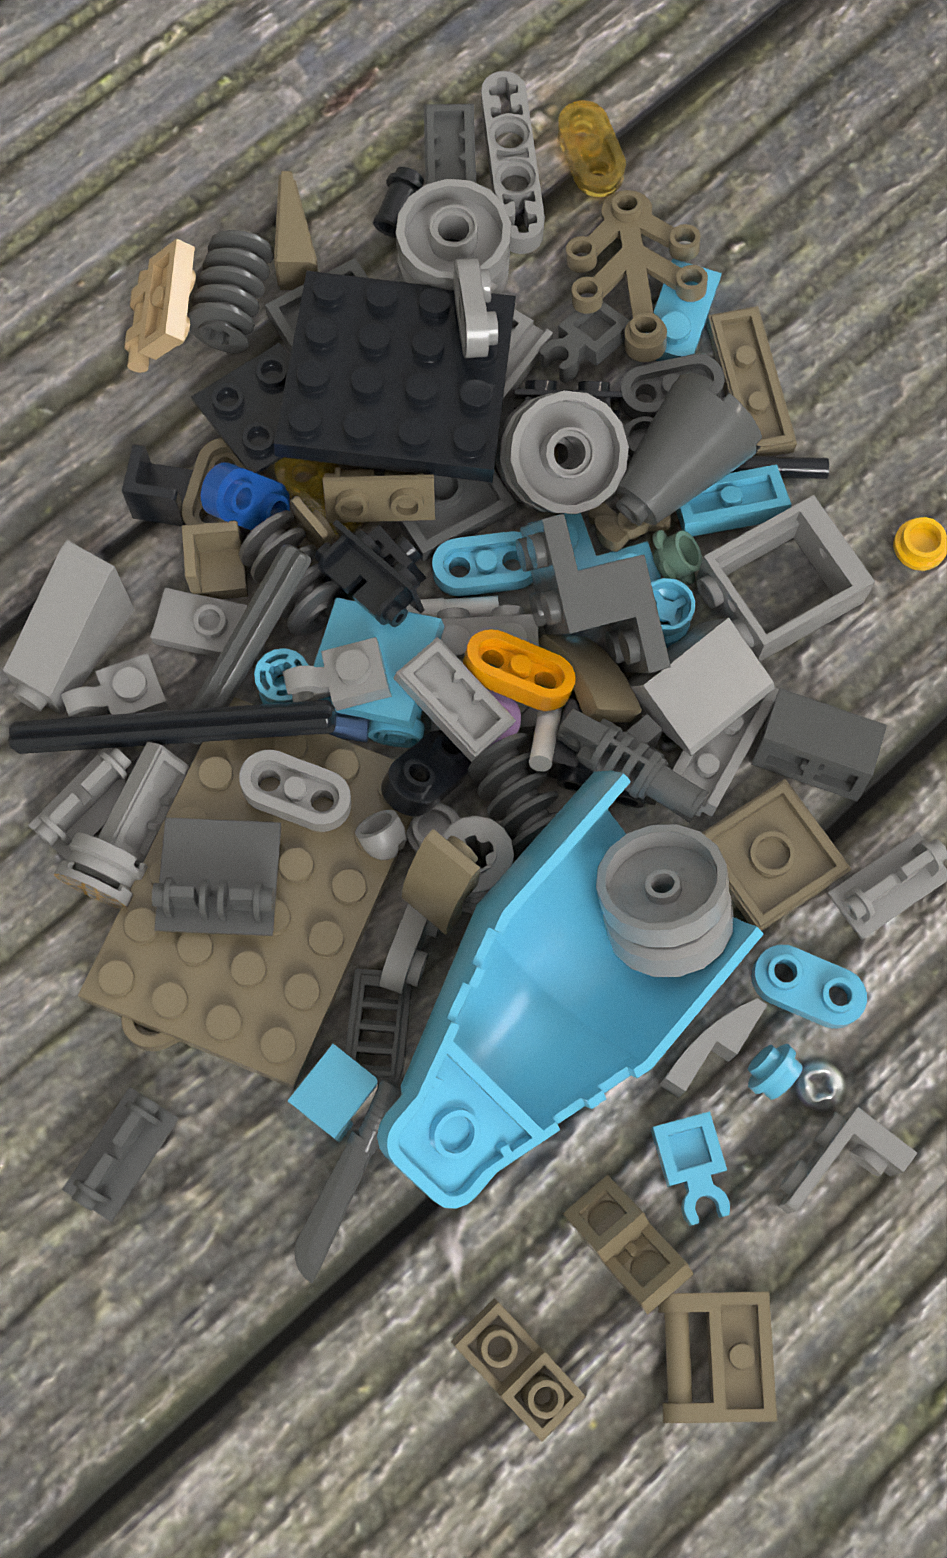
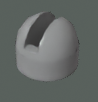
(382, 835)

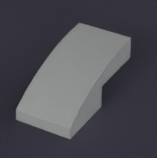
(722, 1038)

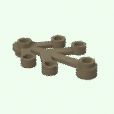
(627, 217)

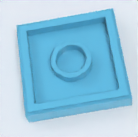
(398, 646)

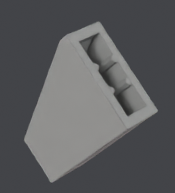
(67, 628)

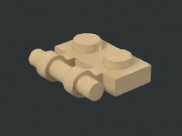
(160, 305)

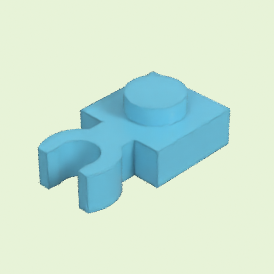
(690, 1155)

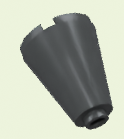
(686, 450)

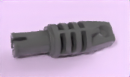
(608, 748)

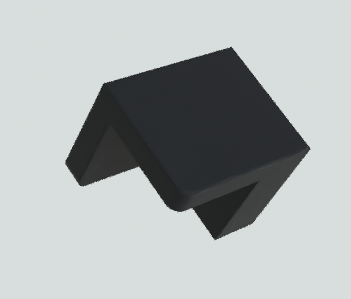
(154, 490)

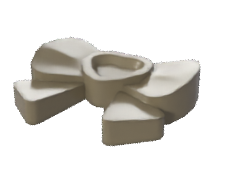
(615, 530)

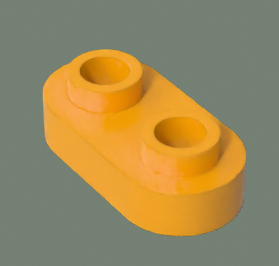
(520, 670)

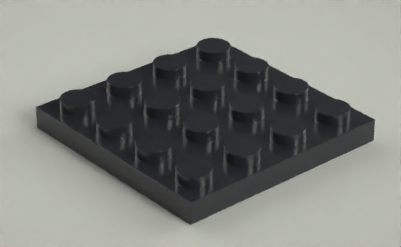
(387, 383)

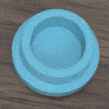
(774, 1071)

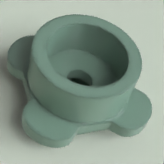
(677, 556)

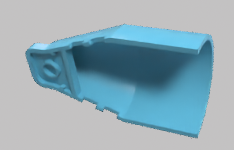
(537, 1012)

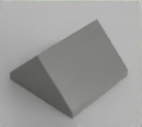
(706, 688)

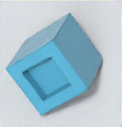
(334, 1092)

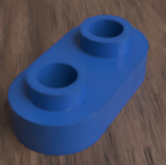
(242, 495)

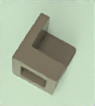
(213, 560)

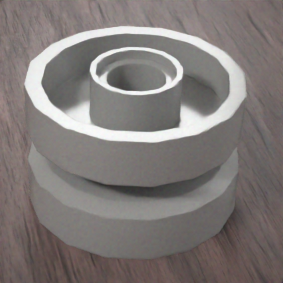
(451, 223)
(592, 447)
(665, 900)

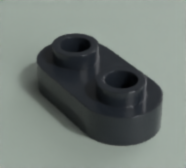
(436, 769)

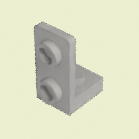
(873, 1146)

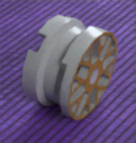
(102, 870)

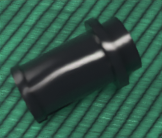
(400, 186)

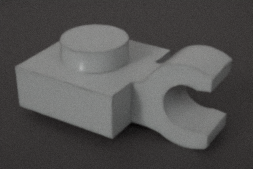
(350, 675)
(122, 690)

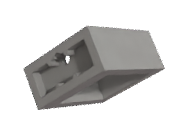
(825, 550)

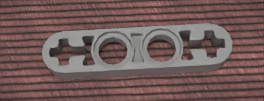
(513, 161)

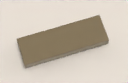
(751, 375)

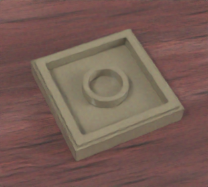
(775, 855)

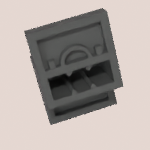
(593, 596)

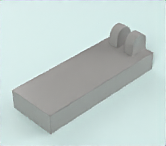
(720, 758)

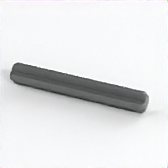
(253, 629)

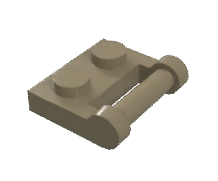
(737, 1358)

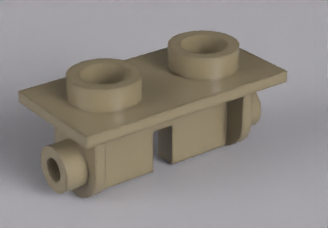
(370, 498)

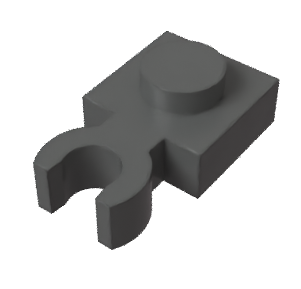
(584, 337)

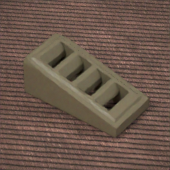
(293, 243)

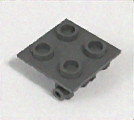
(217, 877)

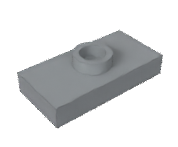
(196, 623)
(454, 699)
(145, 801)

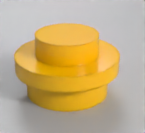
(921, 543)

